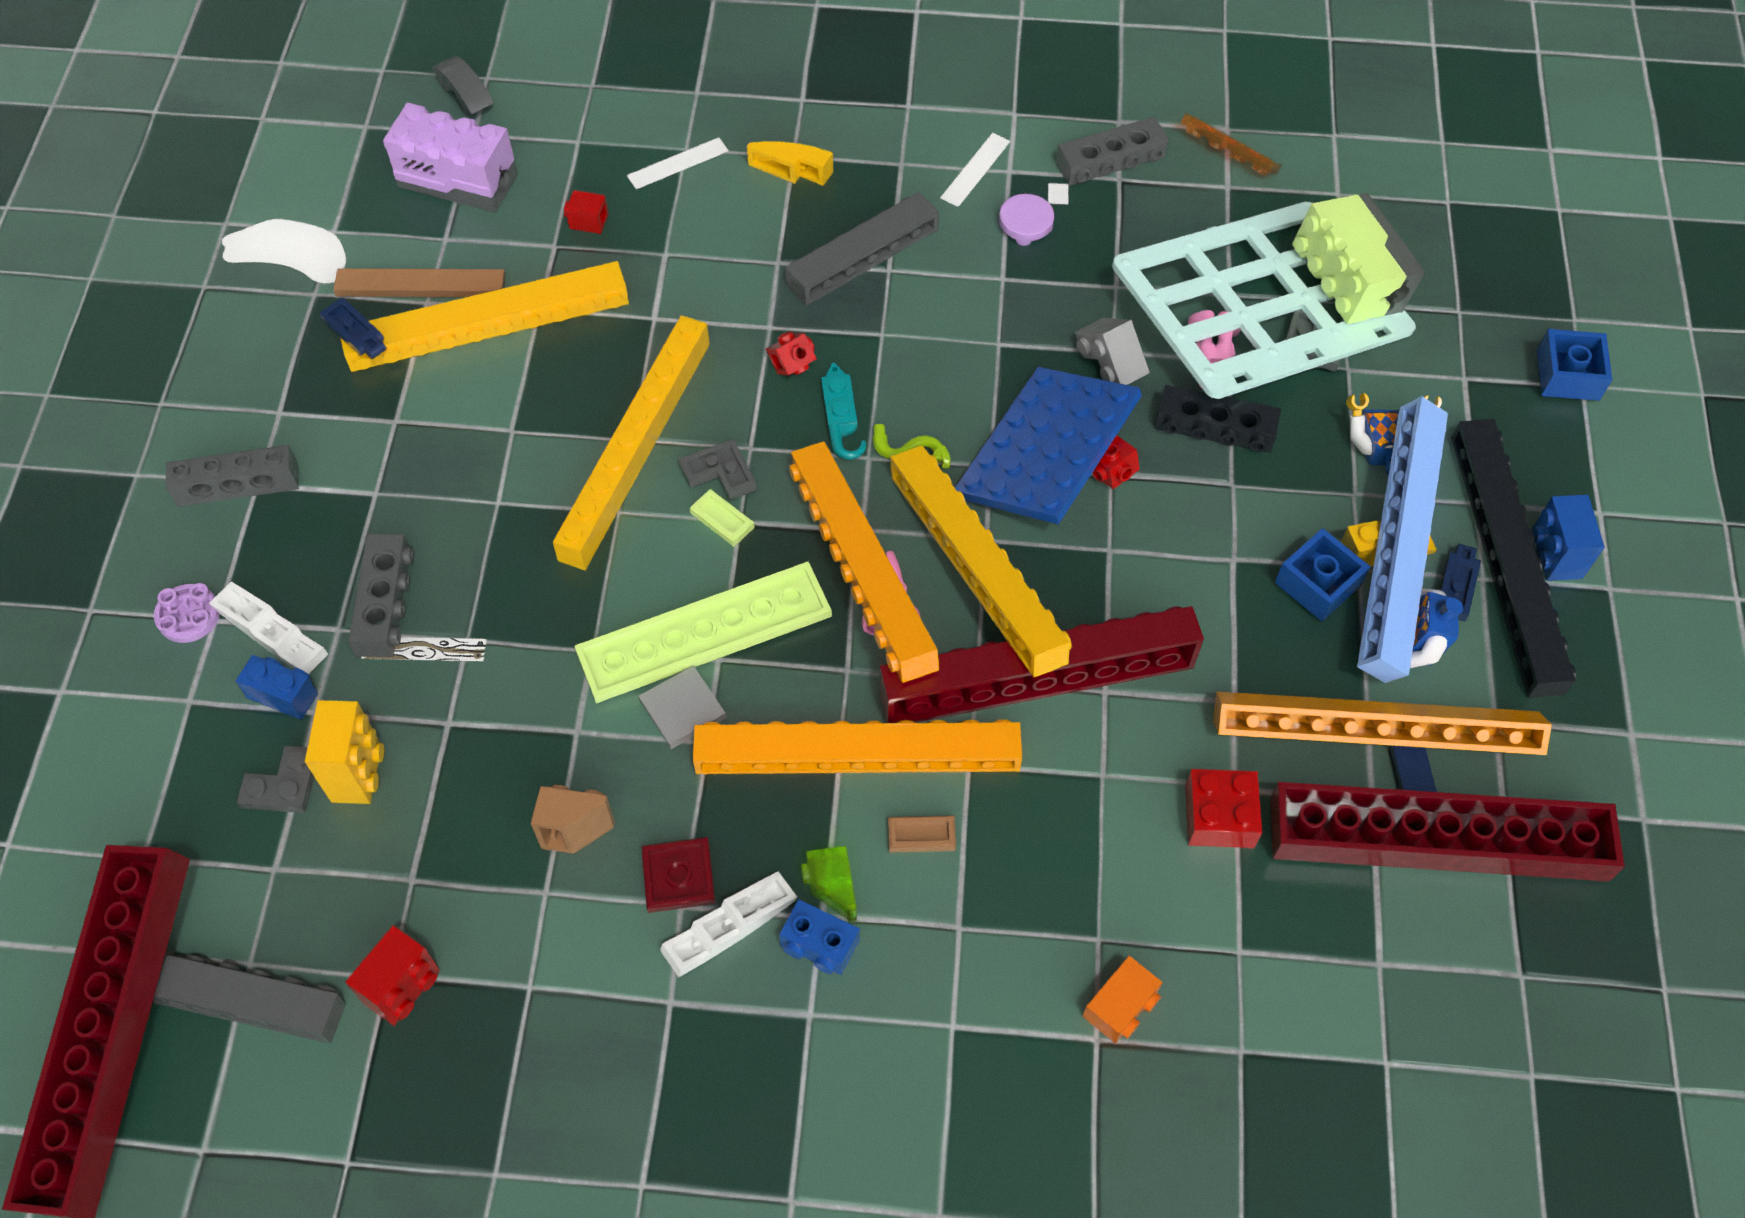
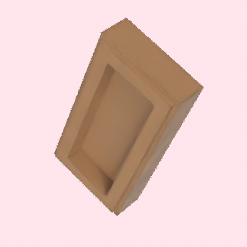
(921, 834)

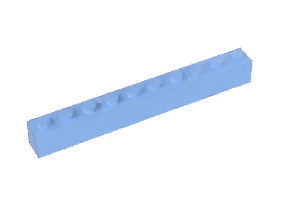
(1403, 541)

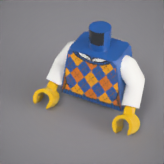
(1374, 430)
(1435, 627)

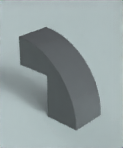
(460, 78)

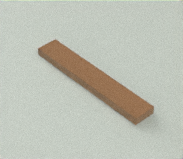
(417, 282)

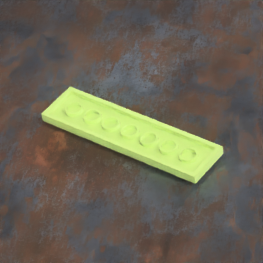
(702, 631)

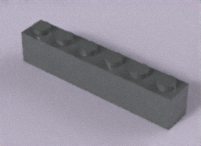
(861, 248)
(249, 998)

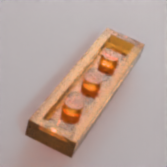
(1239, 150)

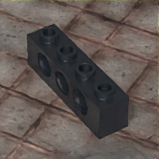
(1218, 420)

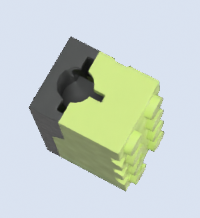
(1358, 257)

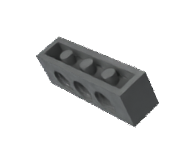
(1111, 151)
(232, 475)
(380, 553)

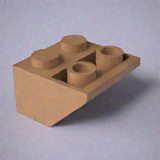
(569, 818)

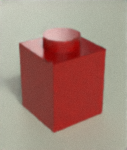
(586, 212)

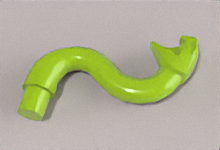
(881, 445)

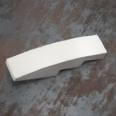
(268, 628)
(728, 924)

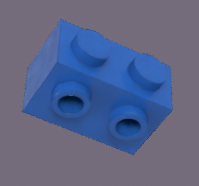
(277, 686)
(819, 938)

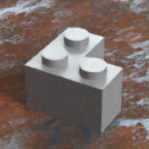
(1116, 349)

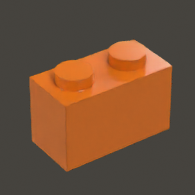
(1123, 999)

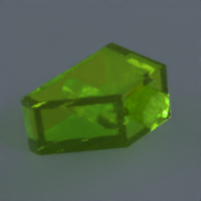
(831, 880)

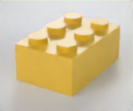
(344, 752)

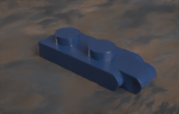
(353, 328)
(1461, 577)

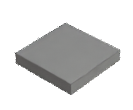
(680, 705)

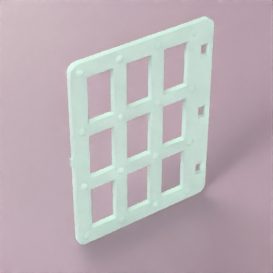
(1270, 359)

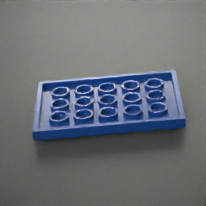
(1048, 444)

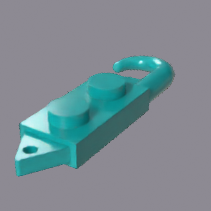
(840, 411)

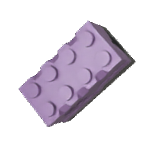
(451, 157)

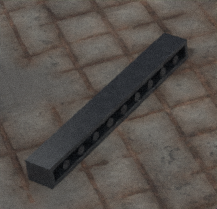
(1513, 560)

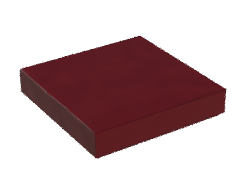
(678, 875)

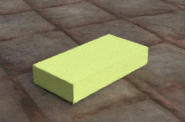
(722, 517)

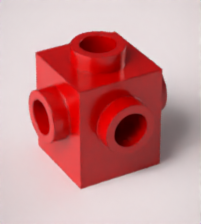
(791, 353)
(1117, 463)

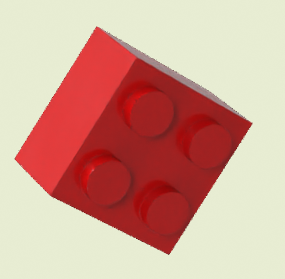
(1223, 808)
(393, 976)

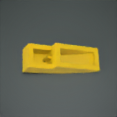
(791, 160)

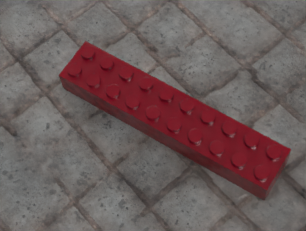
(997, 676)
(1446, 831)
(97, 1034)

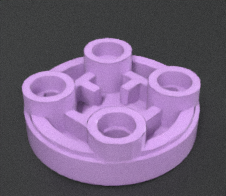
(1026, 218)
(185, 612)

